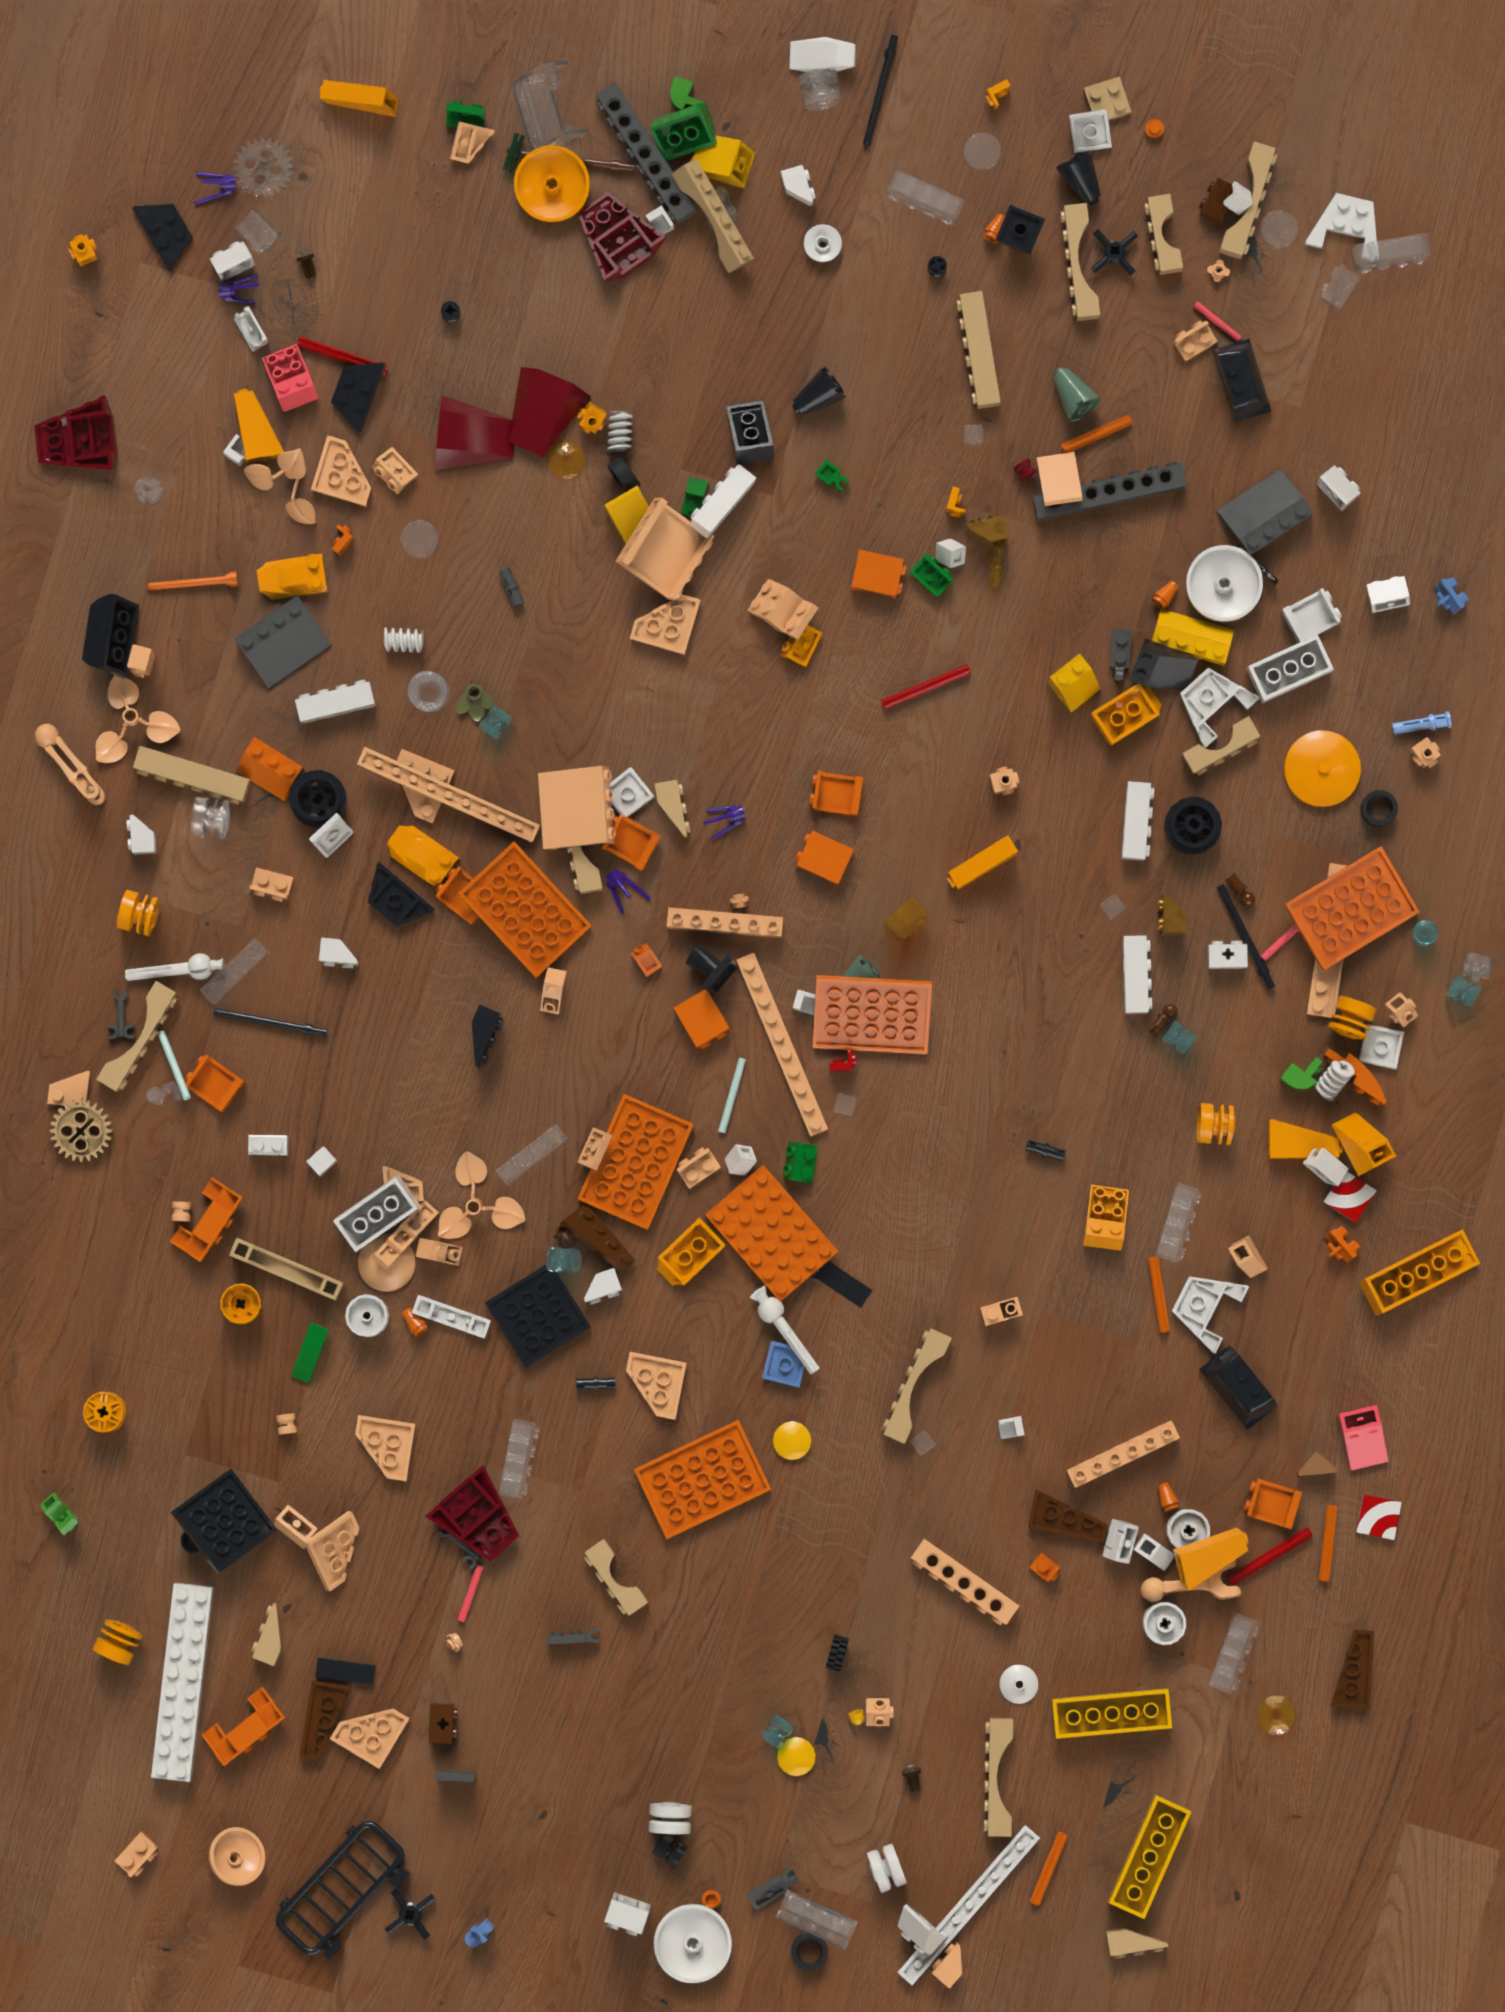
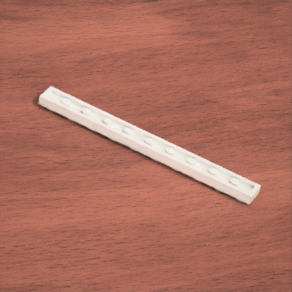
(972, 1901)

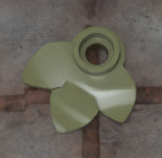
(474, 705)

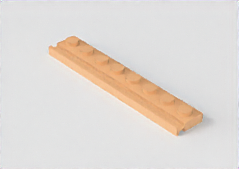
(1325, 983)

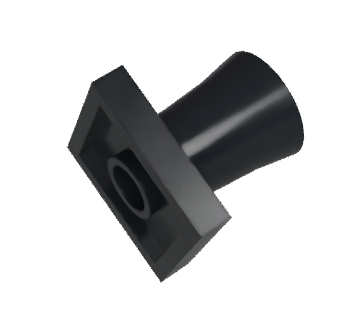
(1023, 221)
(708, 965)

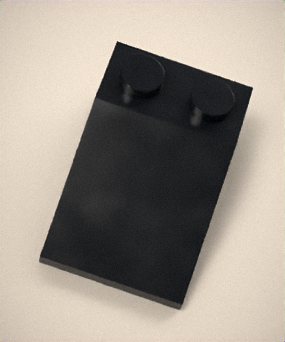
(750, 432)
(1163, 667)

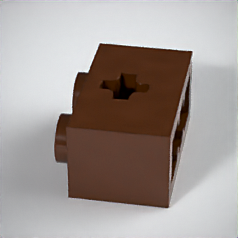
(436, 1733)

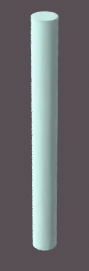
(174, 1065)
(732, 1095)

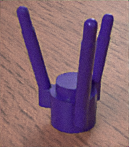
(226, 183)
(228, 289)
(734, 813)
(616, 880)

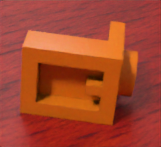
(343, 542)
(646, 959)
(1045, 1568)

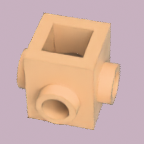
(1428, 747)
(1000, 787)
(1401, 1009)
(878, 1711)

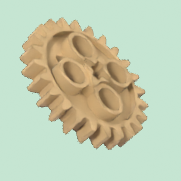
(93, 1142)

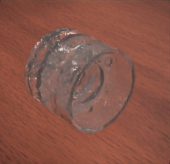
(820, 89)
(419, 685)
(210, 818)

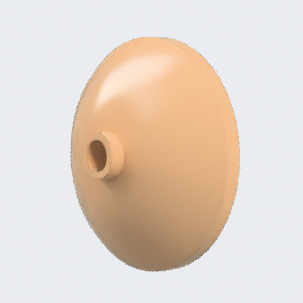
(378, 1277)
(246, 1850)

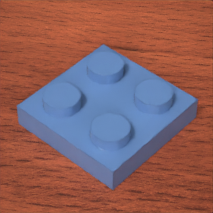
(783, 1365)

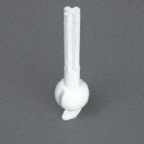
(198, 966)
(771, 1311)

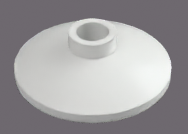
(820, 234)
(1008, 1684)

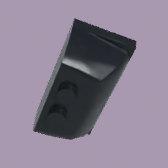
(1242, 380)
(110, 634)
(1238, 1387)

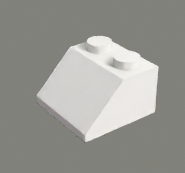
(232, 261)
(1338, 487)
(919, 1930)

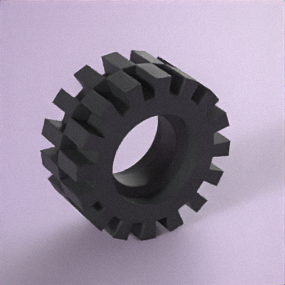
(837, 1653)

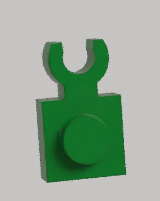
(830, 474)

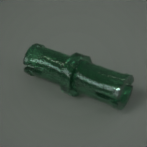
(513, 153)

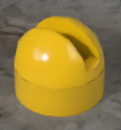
(857, 1717)

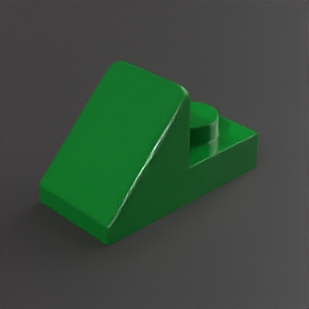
(694, 496)

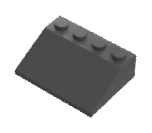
(1265, 512)
(282, 641)

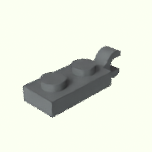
(1120, 652)
(574, 1637)
(772, 1889)

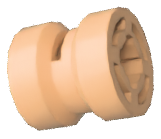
(181, 1211)
(286, 1423)

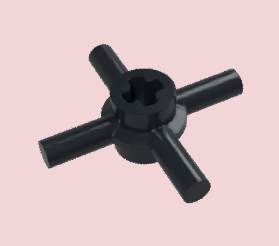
(1114, 245)
(417, 1908)

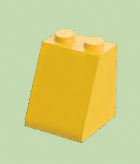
(726, 161)
(627, 512)
(1074, 683)

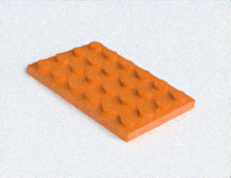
(1351, 908)
(524, 909)
(872, 1014)
(636, 1162)
(771, 1233)
(702, 1479)

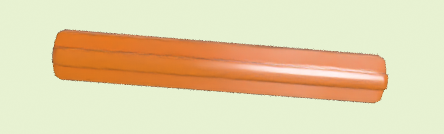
(1096, 434)
(1159, 1296)
(1328, 1542)
(1048, 1868)

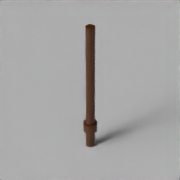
(615, 165)

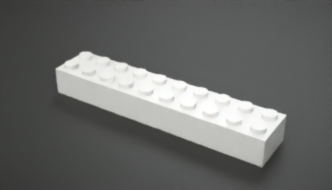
(182, 1682)

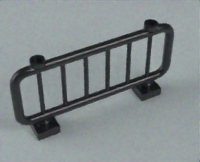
(392, 1871)

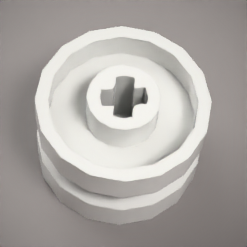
(377, 1321)
(1180, 1520)
(1175, 1623)
(670, 1814)
(886, 1868)

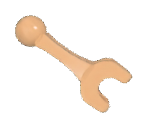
(47, 737)
(1154, 1589)

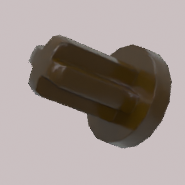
(307, 264)
(912, 1778)

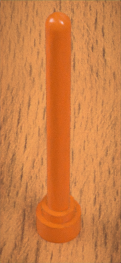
(229, 579)

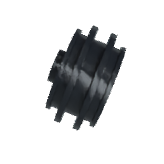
(303, 784)
(1204, 842)

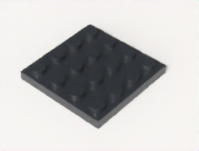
(537, 1315)
(224, 1521)

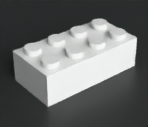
(1290, 669)
(376, 1213)
(627, 1914)

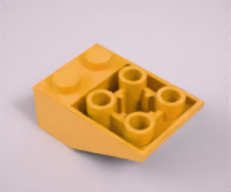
(1363, 1143)
(1106, 1217)

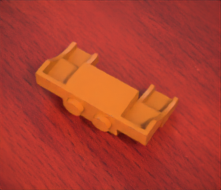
(211, 1224)
(243, 1736)

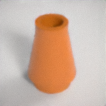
(993, 228)
(1164, 596)
(414, 1322)
(1167, 1498)

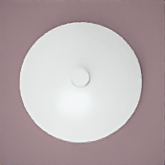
(1224, 583)
(692, 1943)

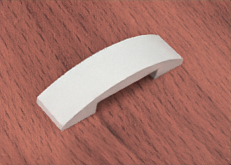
(451, 1316)

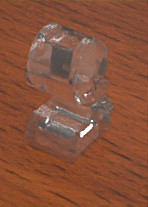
(158, 1096)

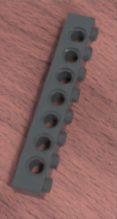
(613, 95)
(1173, 470)

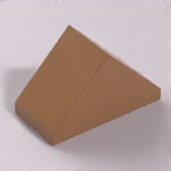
(1316, 1465)

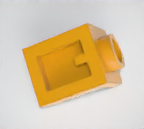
(1000, 90)
(955, 499)

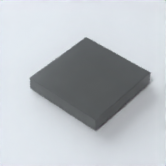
(447, 1775)

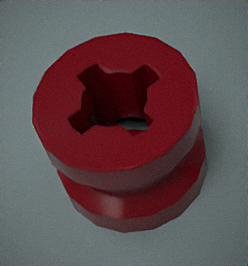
(1025, 469)

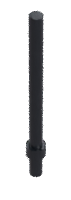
(889, 55)
(1262, 970)
(307, 1029)

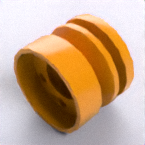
(140, 913)
(1352, 1018)
(1215, 1124)
(242, 1292)
(114, 1406)
(117, 1642)

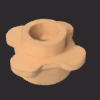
(1223, 270)
(739, 901)
(454, 1642)

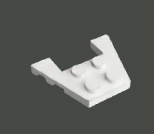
(1345, 216)
(1206, 696)
(1198, 1303)

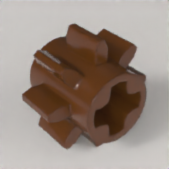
(565, 1237)

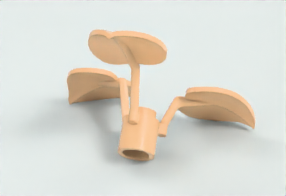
(294, 467)
(159, 730)
(454, 1222)

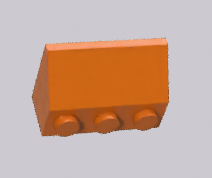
(269, 769)

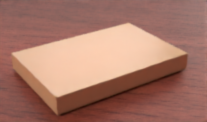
(1059, 479)

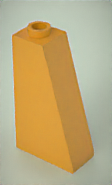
(359, 97)
(256, 432)
(982, 863)
(1295, 1142)
(1208, 1556)

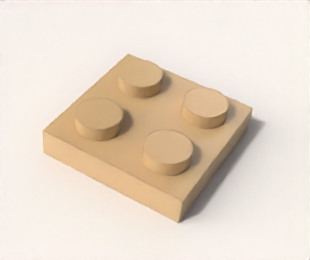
(1108, 96)

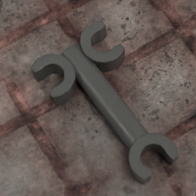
(121, 1030)
(473, 1555)

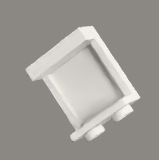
(1311, 615)

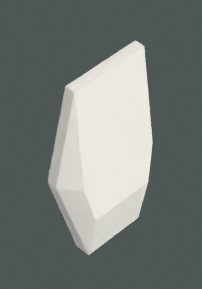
(821, 53)

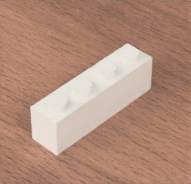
(723, 500)
(335, 702)
(1136, 821)
(1136, 975)

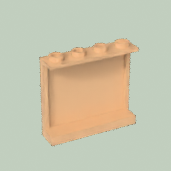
(664, 550)
(576, 807)

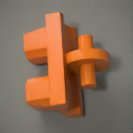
(1339, 1246)

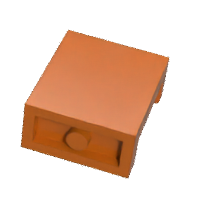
(878, 573)
(836, 793)
(632, 841)
(824, 857)
(448, 894)
(702, 1019)
(213, 1083)
(1272, 1503)

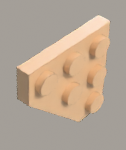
(340, 474)
(668, 625)
(422, 805)
(658, 1381)
(388, 1444)
(333, 1549)
(371, 1735)

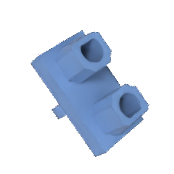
(1448, 597)
(478, 1933)

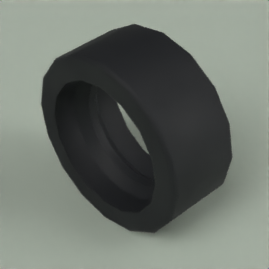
(623, 474)
(1377, 794)
(798, 1961)

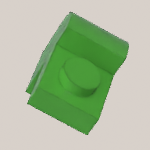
(680, 94)
(1300, 1079)
(59, 1513)

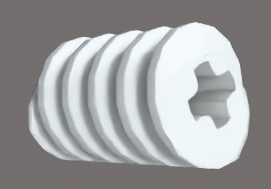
(619, 432)
(403, 640)
(1334, 1079)

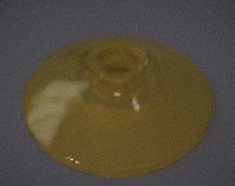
(570, 468)
(1286, 1714)

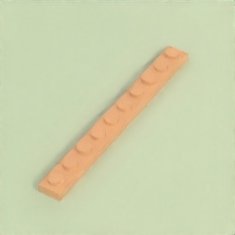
(448, 794)
(782, 1044)

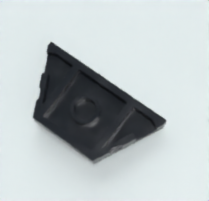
(165, 230)
(356, 392)
(395, 898)

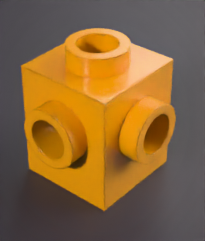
(87, 254)
(591, 411)

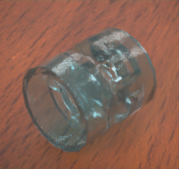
(495, 722)
(1424, 933)
(1463, 991)
(1179, 1037)
(563, 1260)
(777, 1731)

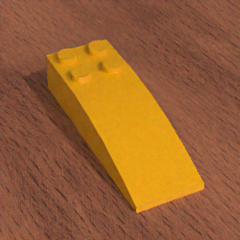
(1419, 1272)

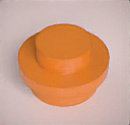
(1154, 128)
(711, 1899)

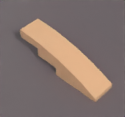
(405, 1235)

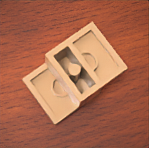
(782, 609)

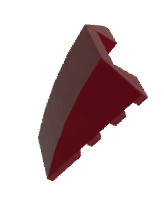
(618, 236)
(543, 409)
(470, 436)
(79, 437)
(476, 1516)

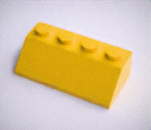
(1193, 636)

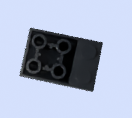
(484, 1028)

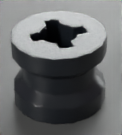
(936, 262)
(452, 315)

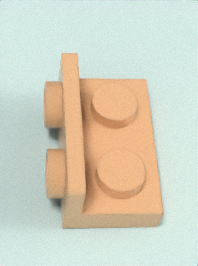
(1194, 341)
(394, 470)
(271, 884)
(594, 1148)
(698, 1168)
(137, 1854)

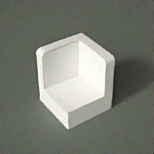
(1239, 199)
(660, 220)
(235, 451)
(950, 553)
(804, 1002)
(740, 1160)
(321, 1161)
(1011, 1427)

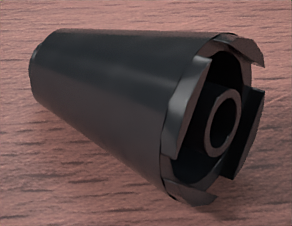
(1081, 177)
(818, 393)

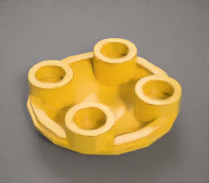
(792, 1440)
(796, 1756)

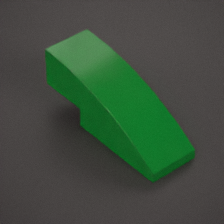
(310, 1352)

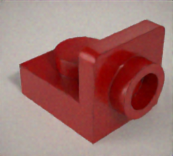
(839, 1065)

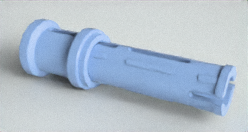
(1431, 722)

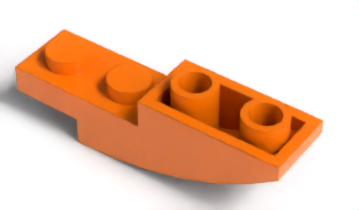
(1364, 1080)

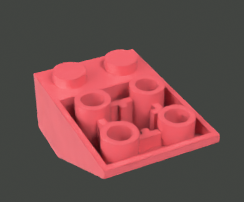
(290, 378)
(1363, 1437)

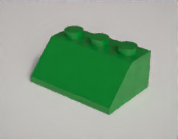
(684, 131)

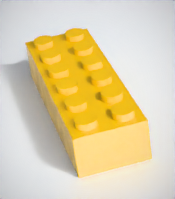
(1111, 1713)
(1149, 1856)

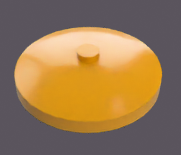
(552, 183)
(1322, 769)

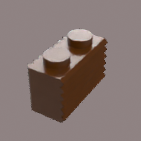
(1213, 206)

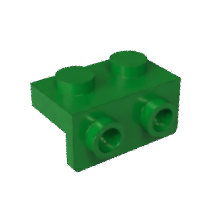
(469, 114)
(931, 575)
(800, 1162)

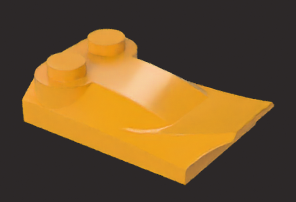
(293, 577)
(1126, 713)
(421, 854)
(689, 1253)

